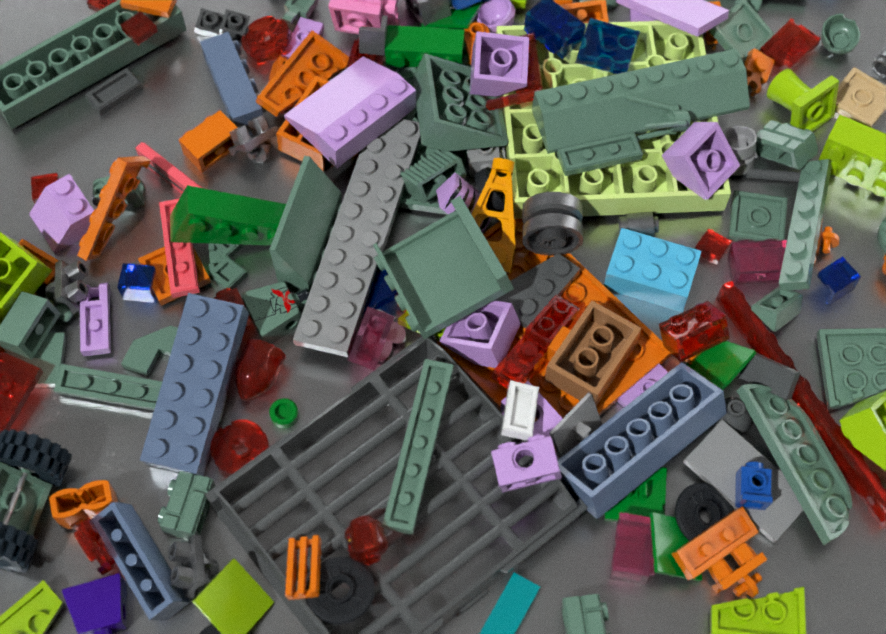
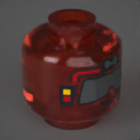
(366, 540)

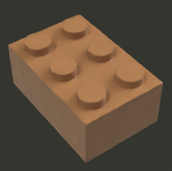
(592, 353)

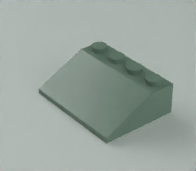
(448, 112)
(305, 227)

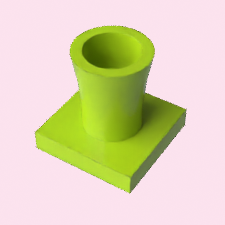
(808, 106)

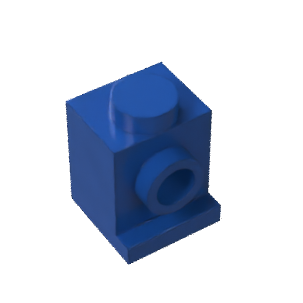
(747, 493)

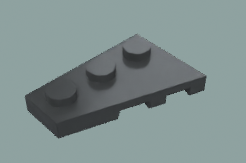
(538, 286)

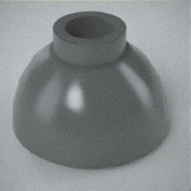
(737, 415)

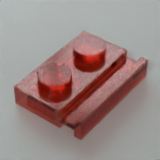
(790, 45)

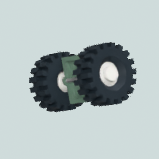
(26, 476)

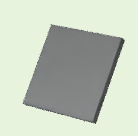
(576, 425)

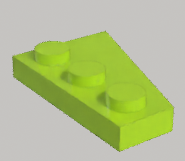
(33, 612)
(764, 615)

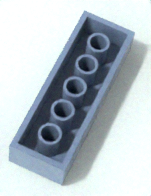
(195, 385)
(641, 438)

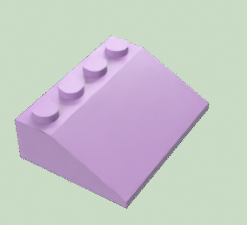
(353, 110)

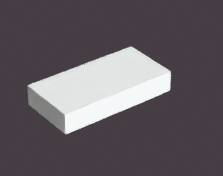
(520, 410)

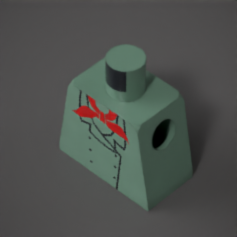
(274, 310)

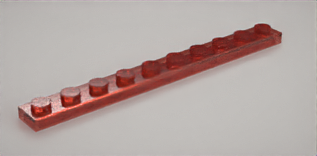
(846, 456)

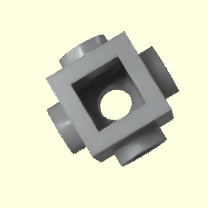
(483, 158)

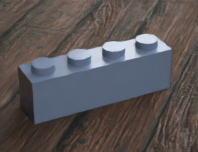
(231, 78)
(139, 561)

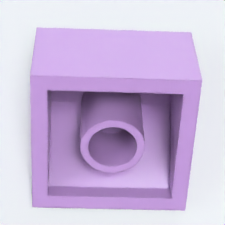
(498, 64)
(701, 158)
(62, 214)
(483, 334)

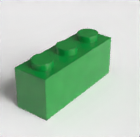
(408, 44)

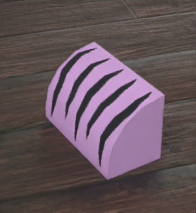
(455, 187)

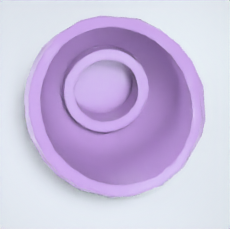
(496, 13)

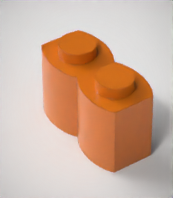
(87, 502)

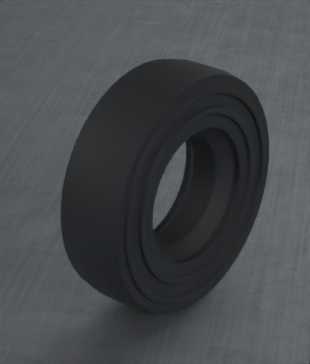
(496, 199)

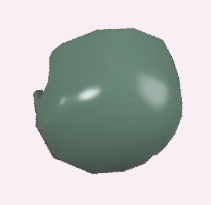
(840, 34)

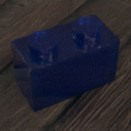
(554, 27)

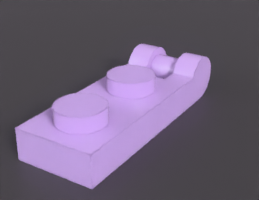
(95, 321)

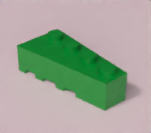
(223, 218)

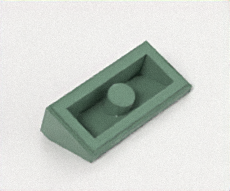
(778, 308)

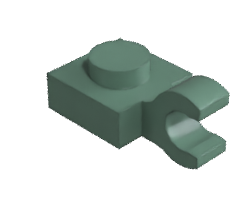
(296, 9)

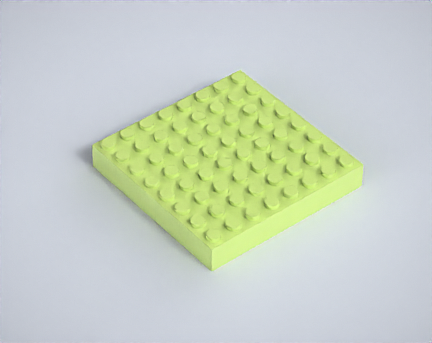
(616, 189)

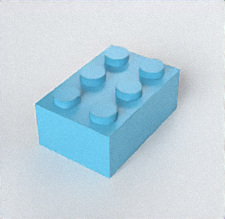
(652, 269)

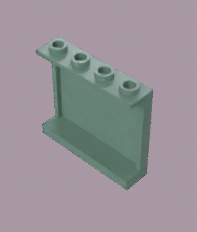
(443, 272)

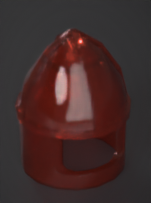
(257, 368)

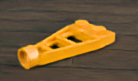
(506, 246)

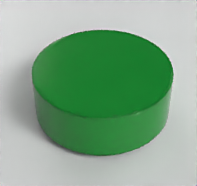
(284, 413)

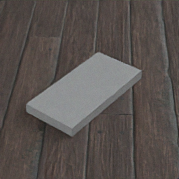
(718, 461)

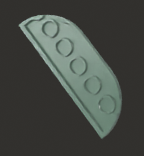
(802, 459)

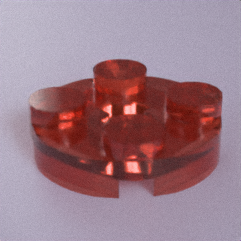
(277, 45)
(232, 435)
(92, 546)

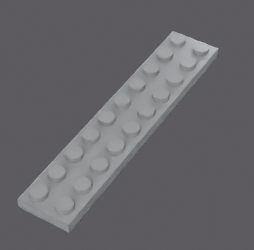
(348, 260)

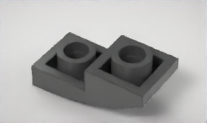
(213, 23)

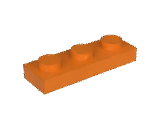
(715, 543)

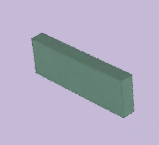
(599, 154)

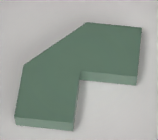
(222, 268)
(146, 350)

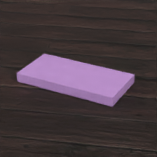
(687, 15)

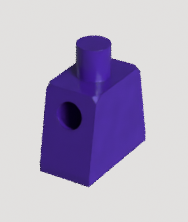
(98, 605)

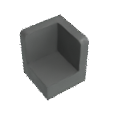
(373, 39)

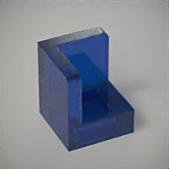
(839, 279)
(136, 282)

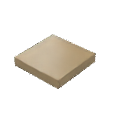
(861, 98)

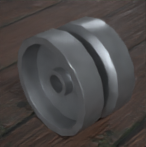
(552, 223)

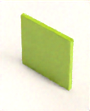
(233, 600)

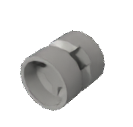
(743, 144)

